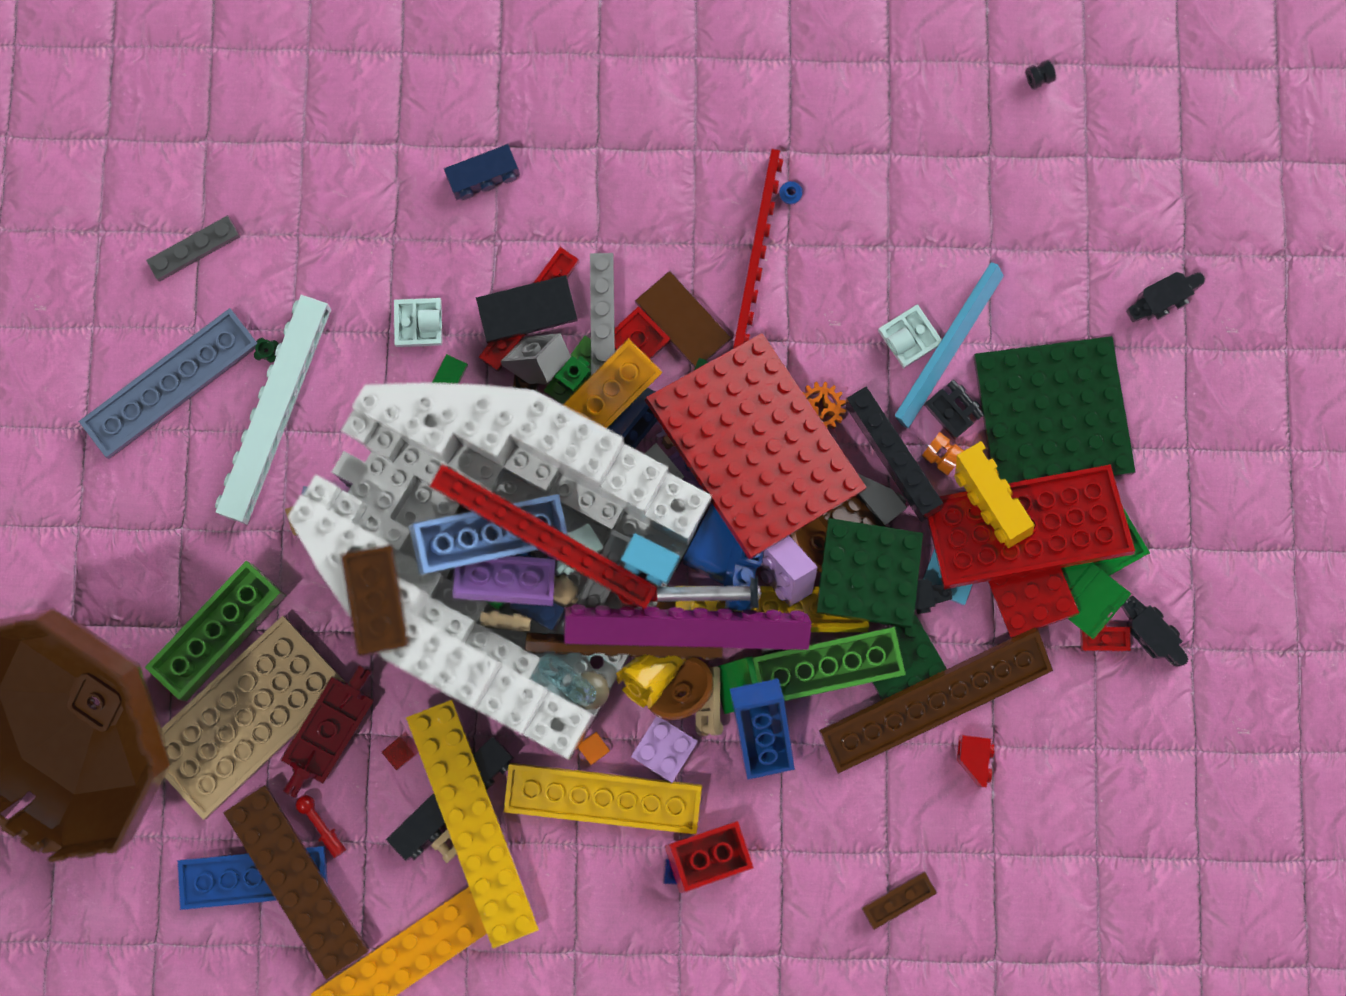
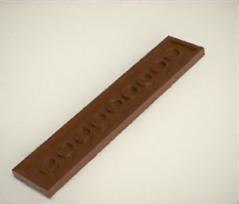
(936, 700)

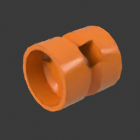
(949, 459)

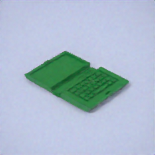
(1094, 596)

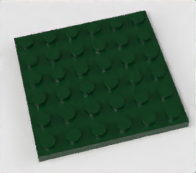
(1054, 409)

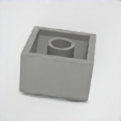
(537, 358)

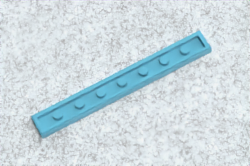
(949, 345)

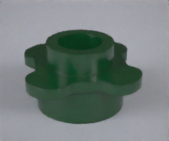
(261, 345)

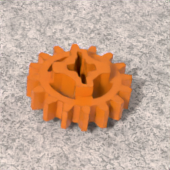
(829, 408)

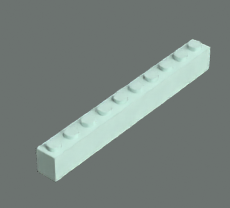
(273, 409)

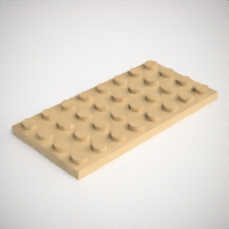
(244, 716)

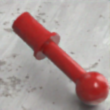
(305, 805)

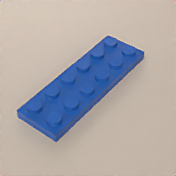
(229, 880)

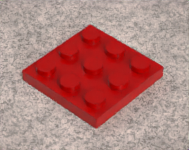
(1033, 600)

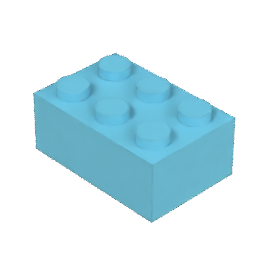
(650, 559)

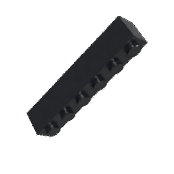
(894, 454)
(427, 820)

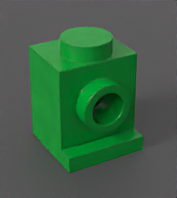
(573, 382)

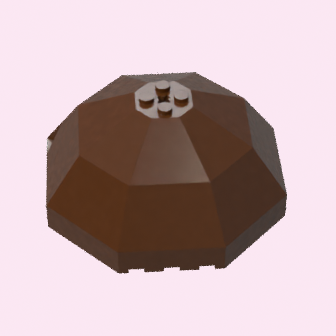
(80, 759)

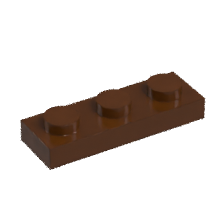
(899, 900)

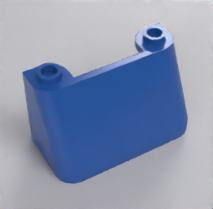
(711, 547)

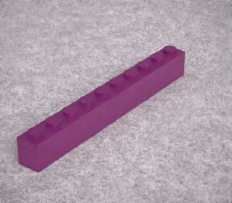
(686, 627)

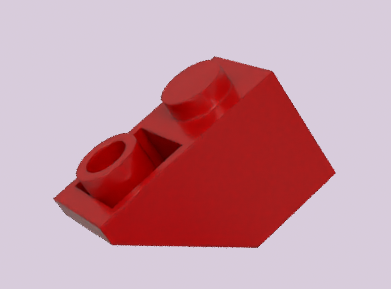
(974, 757)

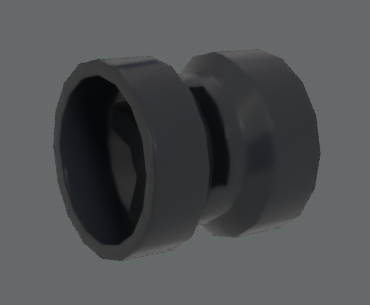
(1040, 74)

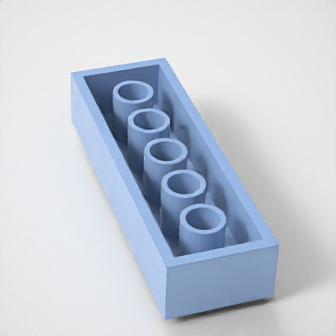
(472, 539)

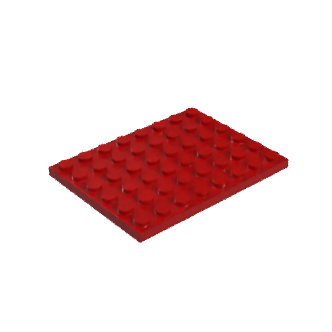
(755, 445)

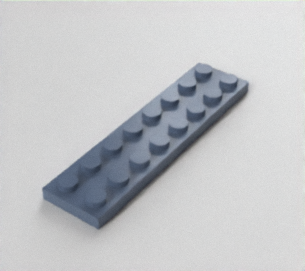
(168, 383)

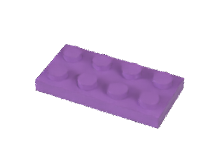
(507, 580)

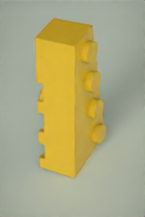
(992, 496)

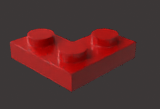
(1108, 639)

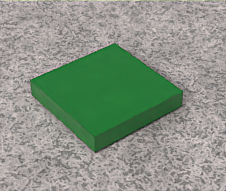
(735, 675)

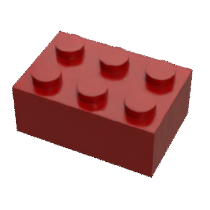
(708, 857)

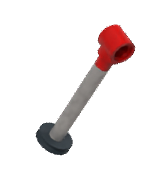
(706, 593)

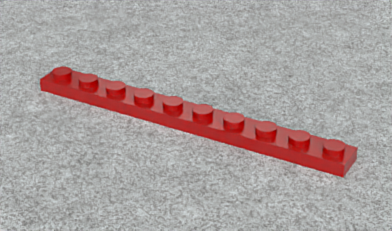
(758, 249)
(542, 536)

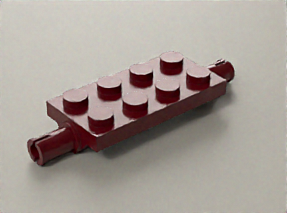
(326, 730)

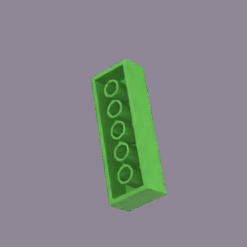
(215, 631)
(833, 664)

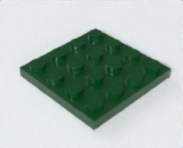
(869, 573)

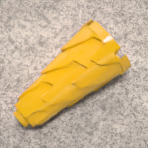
(648, 677)

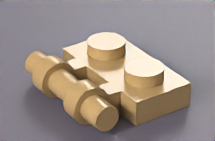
(508, 622)

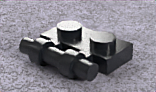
(949, 413)

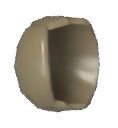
(600, 685)

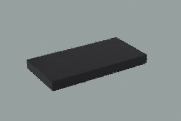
(526, 309)

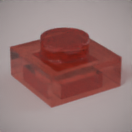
(398, 753)

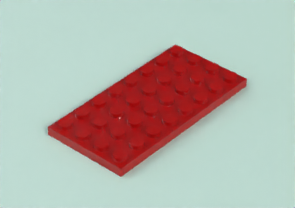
(1074, 521)

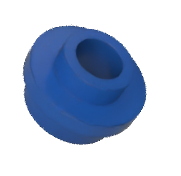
(790, 199)

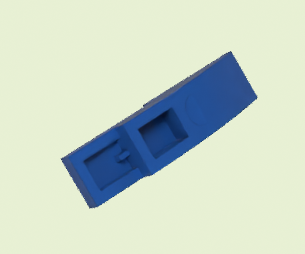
(739, 573)

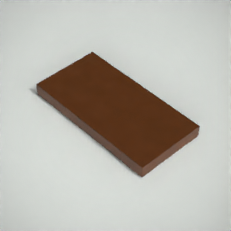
(683, 319)
(375, 600)

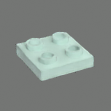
(418, 322)
(910, 336)

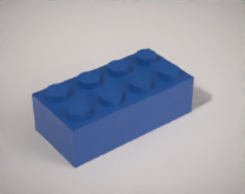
(762, 728)

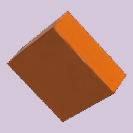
(593, 748)

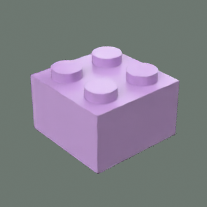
(788, 571)
(664, 749)

